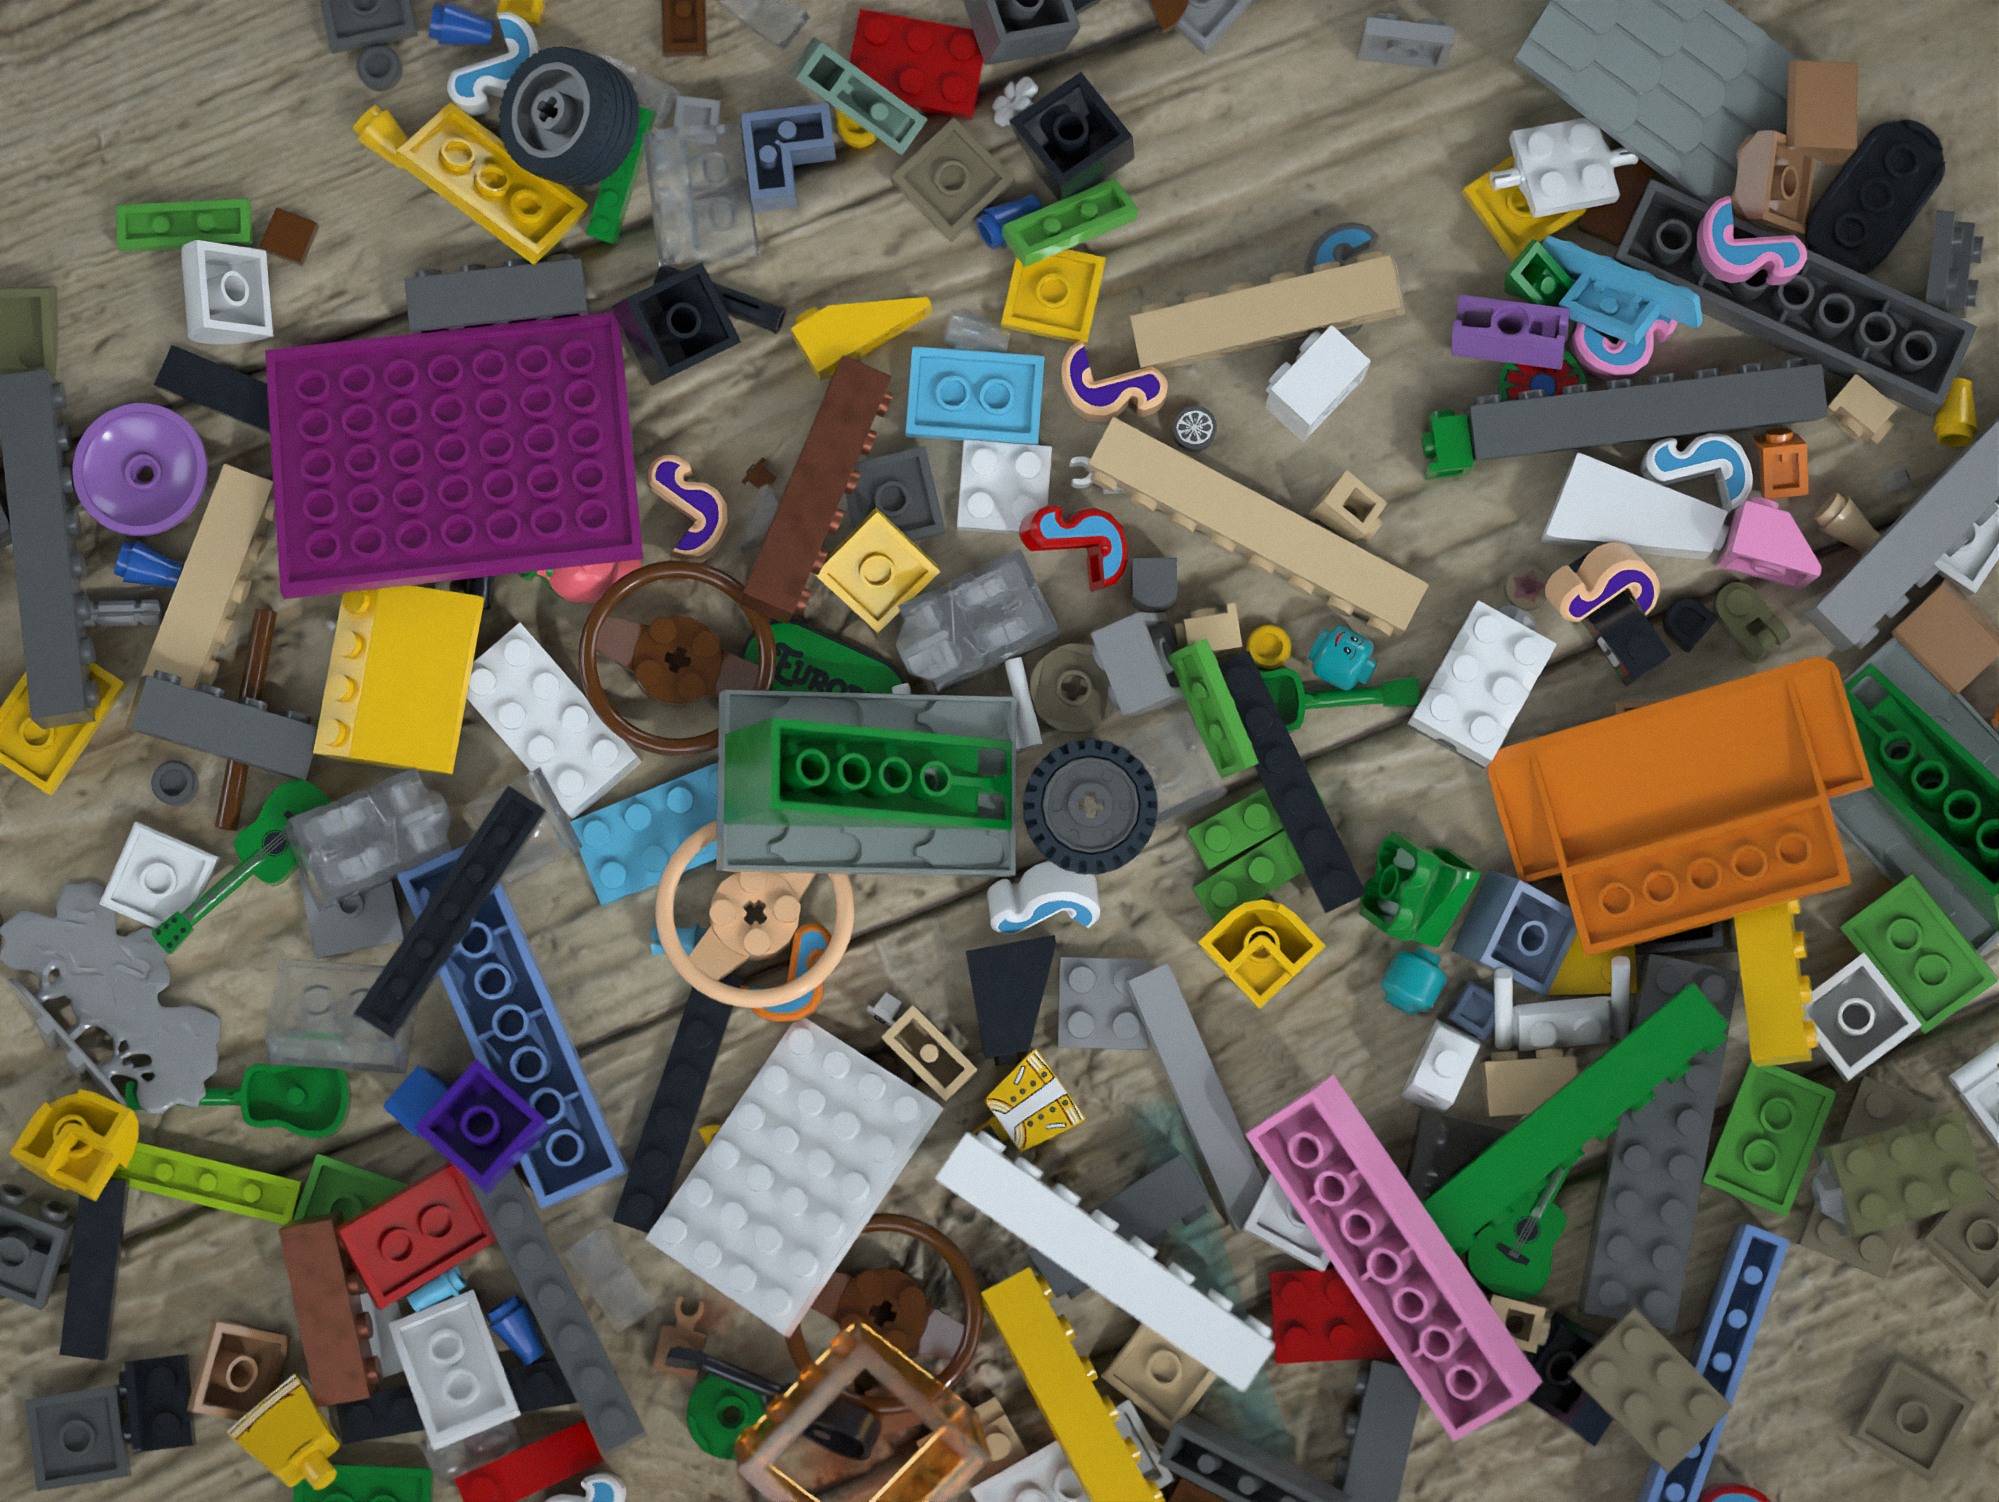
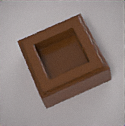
(289, 236)

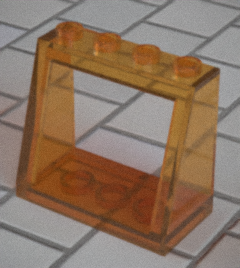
(929, 1475)

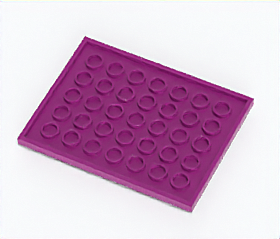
(452, 455)

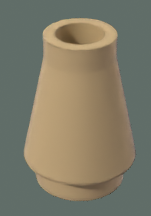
(1845, 522)

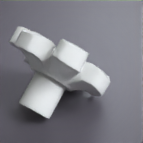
(1017, 100)

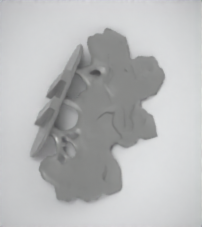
(116, 987)

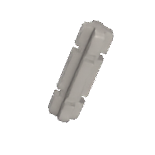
(125, 613)

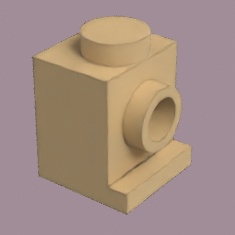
(1861, 411)
(1349, 508)
(1219, 629)
(1534, 1325)

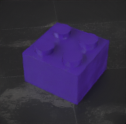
(482, 1127)

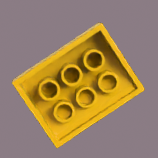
(399, 678)

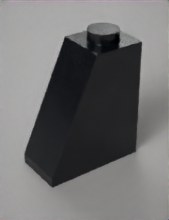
(1008, 994)

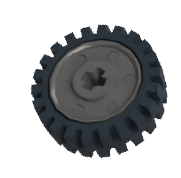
(1114, 781)

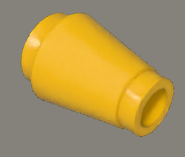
(380, 133)
(1957, 416)

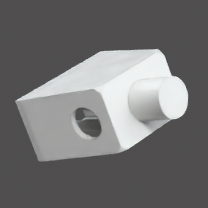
(1441, 1067)

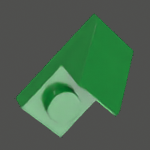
(1537, 277)

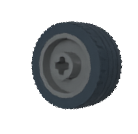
(569, 116)

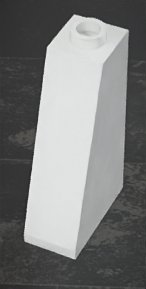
(1613, 505)

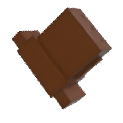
(759, 475)

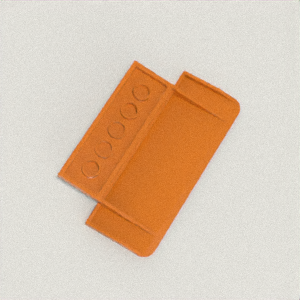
(1687, 804)

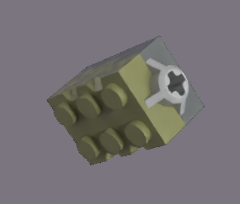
(1898, 1174)

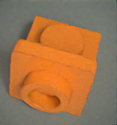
(1782, 464)

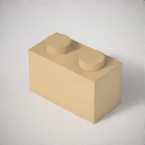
(929, 1054)
(1520, 1086)

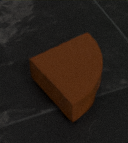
(1168, 13)

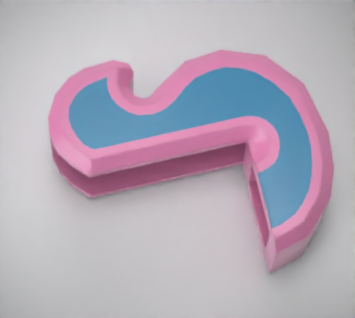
(1740, 259)
(1617, 361)

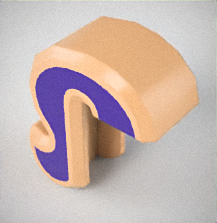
(1110, 396)
(696, 501)
(1601, 578)

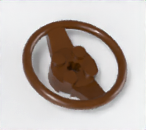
(645, 647)
(917, 1323)

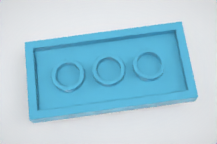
(635, 838)

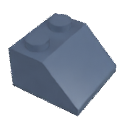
(1517, 931)

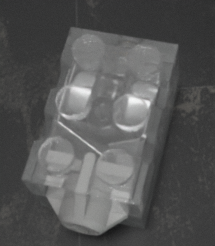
(975, 623)
(368, 837)

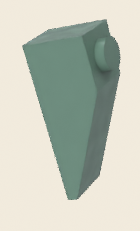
(857, 96)

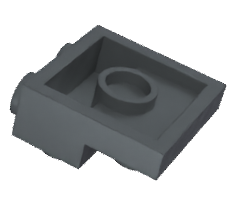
(1951, 265)
(31, 1245)

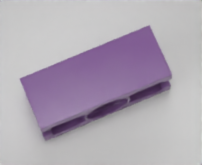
(1493, 316)

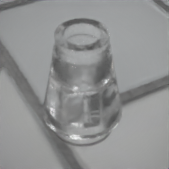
(974, 333)

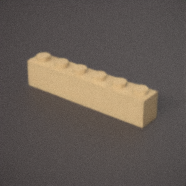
(1268, 313)
(214, 579)

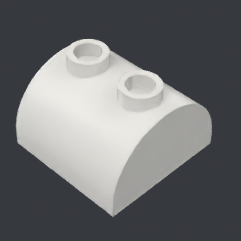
(226, 293)

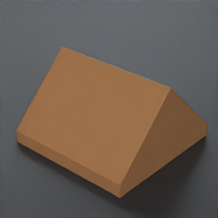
(1822, 110)
(1949, 636)
(237, 1369)

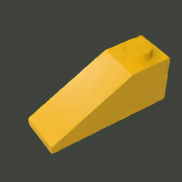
(853, 329)

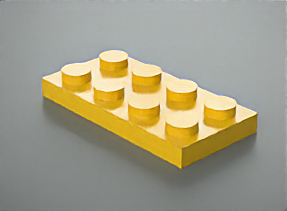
(481, 180)

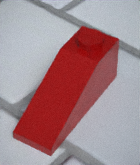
(532, 1467)

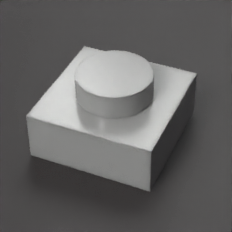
(696, 111)

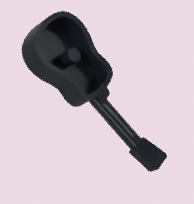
(838, 1428)

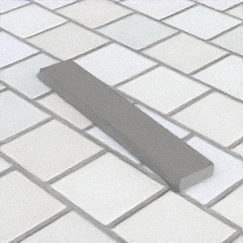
(1197, 1091)

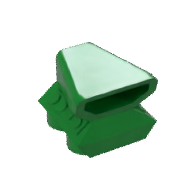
(1417, 890)

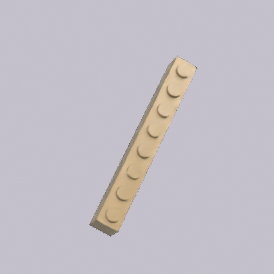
(1256, 528)

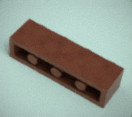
(330, 1311)

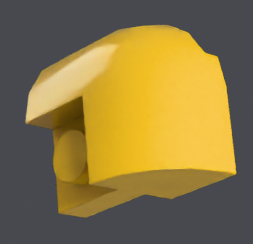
(1261, 948)
(78, 1142)

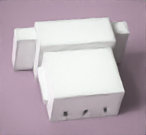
(885, 1009)

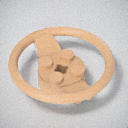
(733, 941)

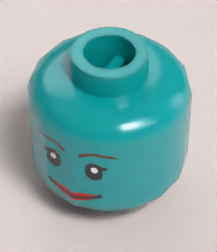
(1343, 657)
(1413, 981)

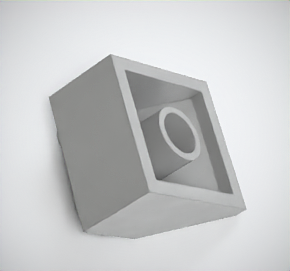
(1138, 662)

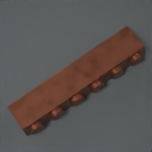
(815, 490)

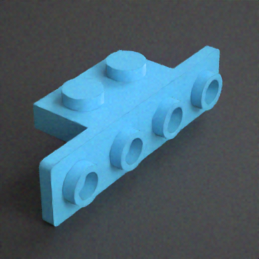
(1619, 297)

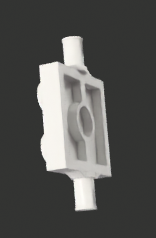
(1563, 167)

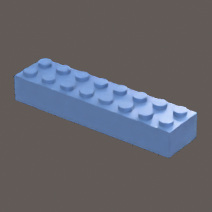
(523, 1040)

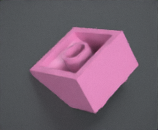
(1768, 546)

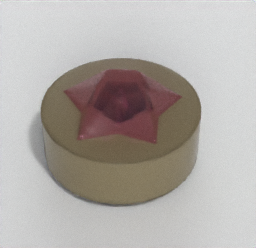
(1526, 587)

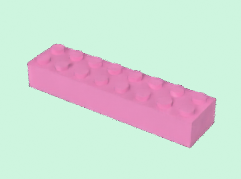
(1394, 1259)

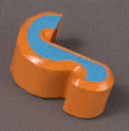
(807, 948)

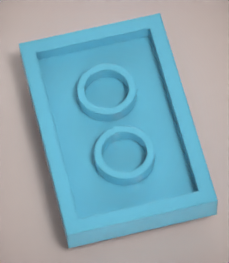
(974, 395)

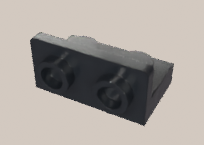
(157, 1403)

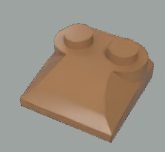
(1772, 183)

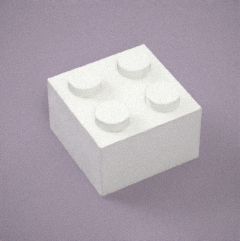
(1317, 383)
(1858, 1017)

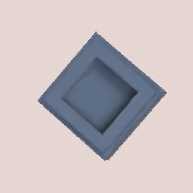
(1474, 1011)

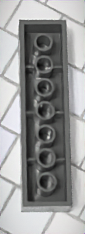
(1820, 315)
(1656, 1166)

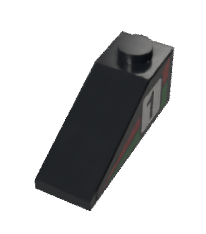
(1625, 636)

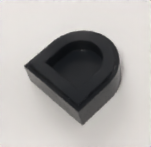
(1687, 622)

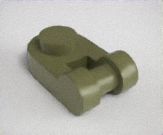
(1737, 607)

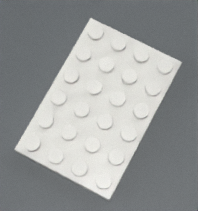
(794, 1175)

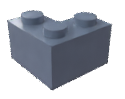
(777, 142)

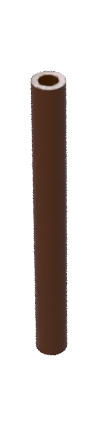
(251, 687)

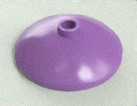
(116, 453)

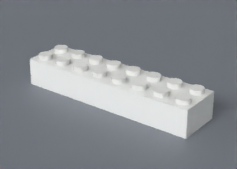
(1107, 1261)

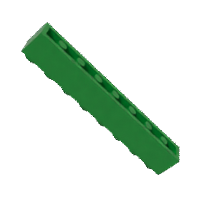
(1574, 1115)

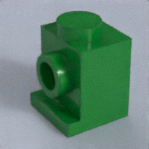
(1447, 445)

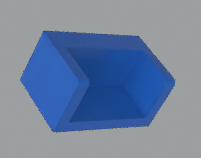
(416, 1097)

